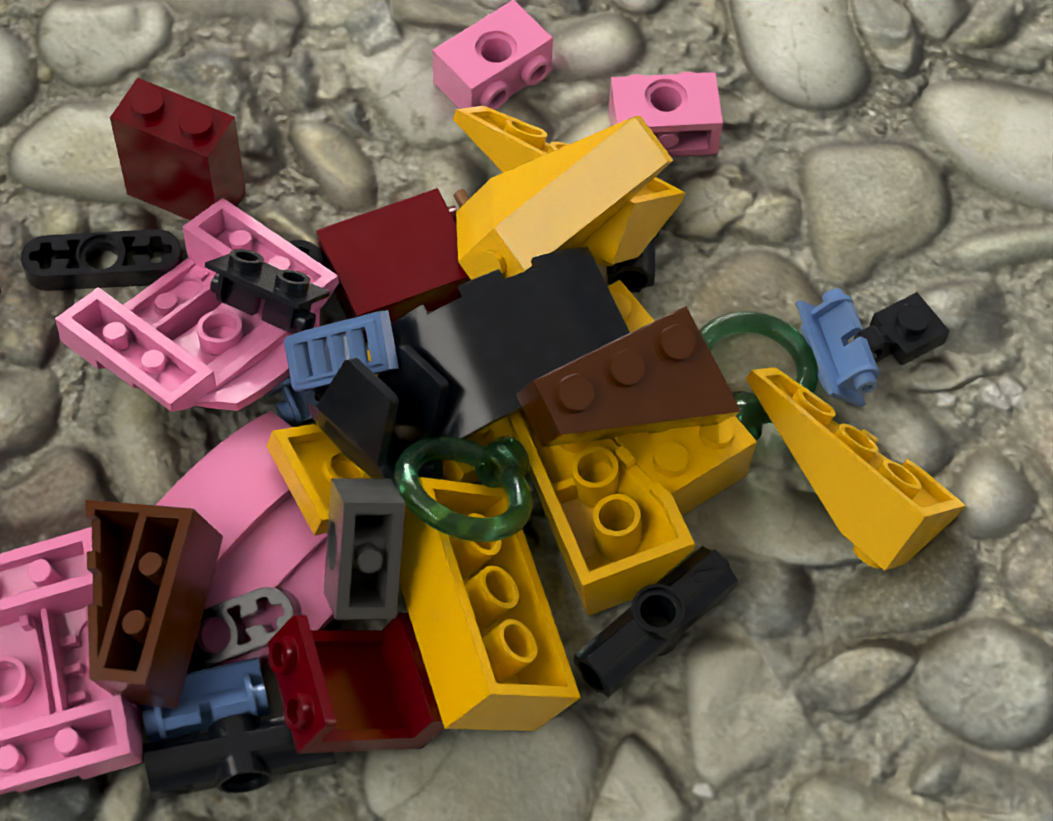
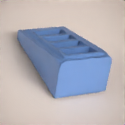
(319, 352)

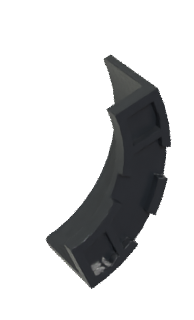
(511, 334)

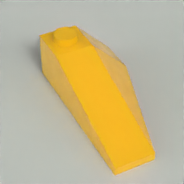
(515, 142)
(556, 198)
(874, 502)
(605, 516)

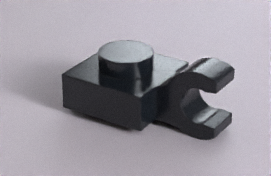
(904, 330)

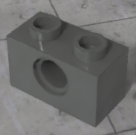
(364, 548)

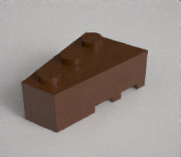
(633, 385)
(148, 597)

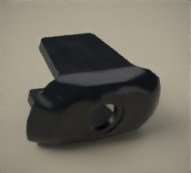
(382, 414)

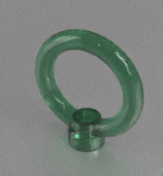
(753, 414)
(496, 464)

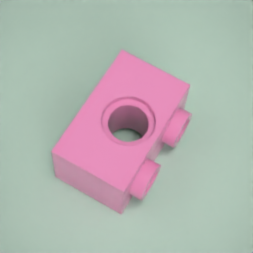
(493, 58)
(677, 108)

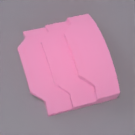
(176, 333)
(261, 529)
(50, 711)

